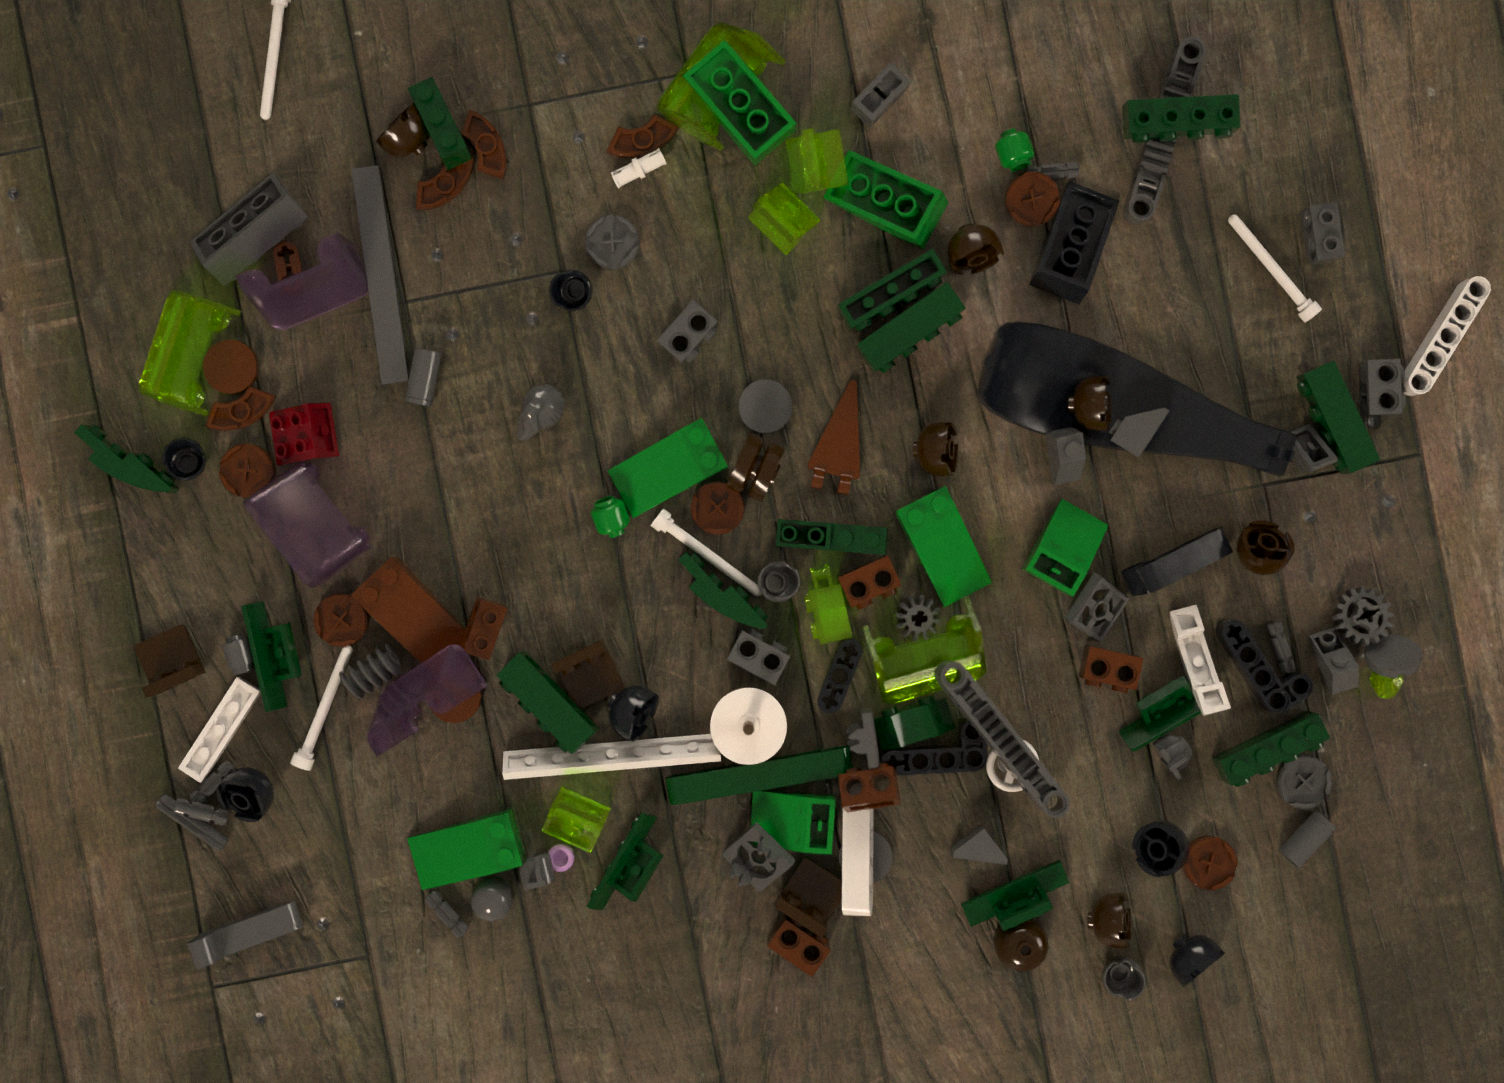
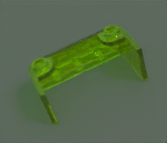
(681, 102)
(180, 350)
(910, 668)

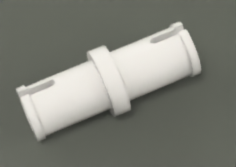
(638, 168)

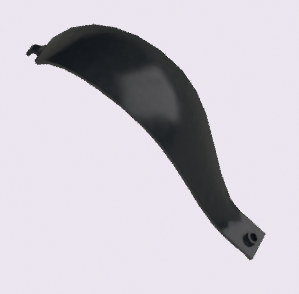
(1038, 367)

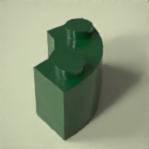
(913, 723)

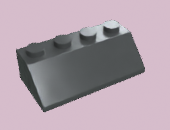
(248, 229)

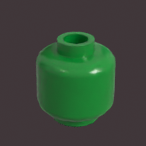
(1014, 150)
(610, 516)

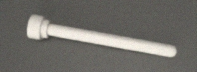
(272, 57)
(1306, 308)
(665, 523)
(304, 757)

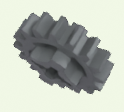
(1356, 604)

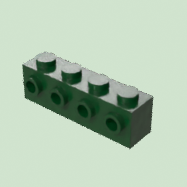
(1181, 117)
(892, 289)
(910, 328)
(1337, 417)
(547, 702)
(1270, 748)

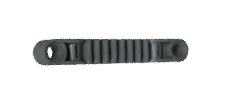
(1155, 154)
(1002, 739)

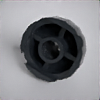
(631, 709)
(246, 793)
(1161, 848)
(1193, 957)

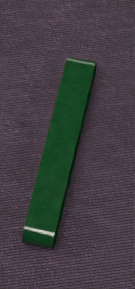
(766, 775)

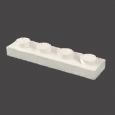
(220, 729)

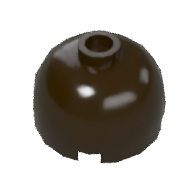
(405, 134)
(973, 248)
(1092, 403)
(937, 449)
(1264, 548)
(1111, 920)
(1022, 946)

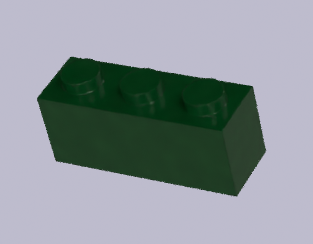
(439, 123)

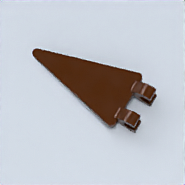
(839, 445)

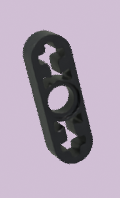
(845, 685)

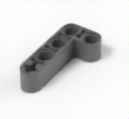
(244, 933)

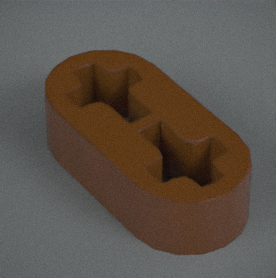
(281, 267)

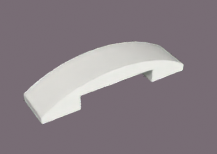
(1197, 660)

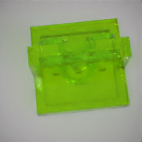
(816, 161)
(783, 218)
(575, 819)

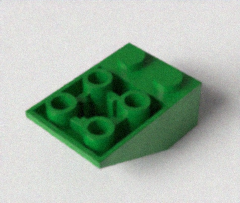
(1065, 548)
(796, 819)

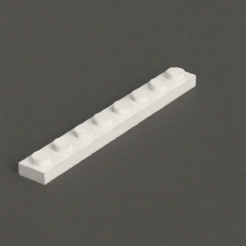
(610, 756)

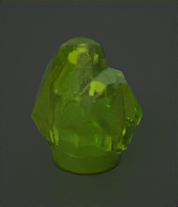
(1385, 686)

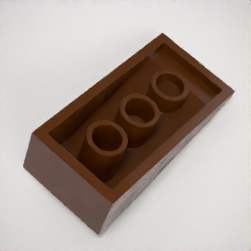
(408, 610)

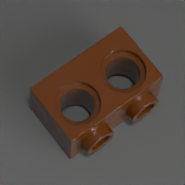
(866, 575)
(483, 628)
(1111, 663)
(869, 796)
(794, 950)

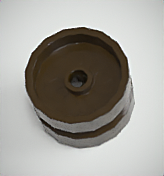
(755, 467)

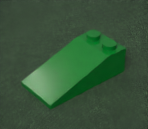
(740, 102)
(889, 200)
(667, 468)
(943, 546)
(467, 850)

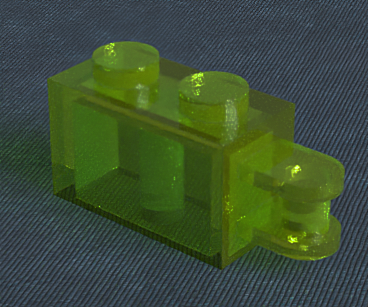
(827, 608)

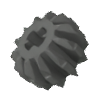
(913, 610)

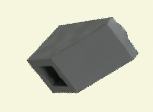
(1334, 661)

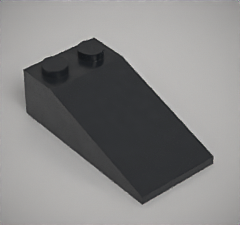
(1074, 243)

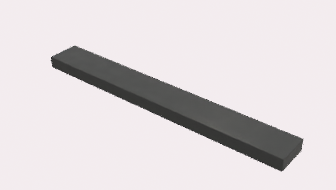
(380, 275)

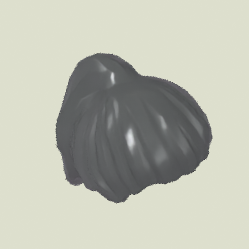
(540, 410)

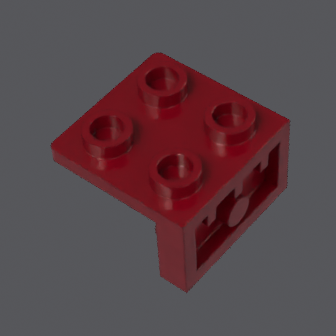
(303, 433)

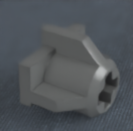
(1173, 753)
(537, 871)

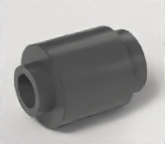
(238, 654)

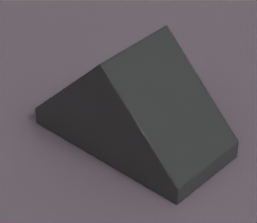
(1311, 450)
(978, 847)

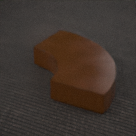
(642, 140)
(488, 144)
(443, 186)
(242, 412)

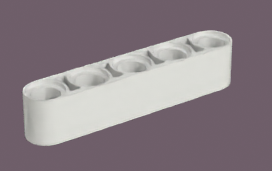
(1453, 327)
(857, 860)

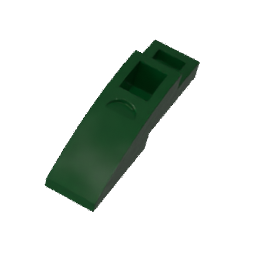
(132, 469)
(832, 536)
(729, 602)

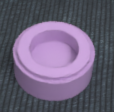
(561, 856)

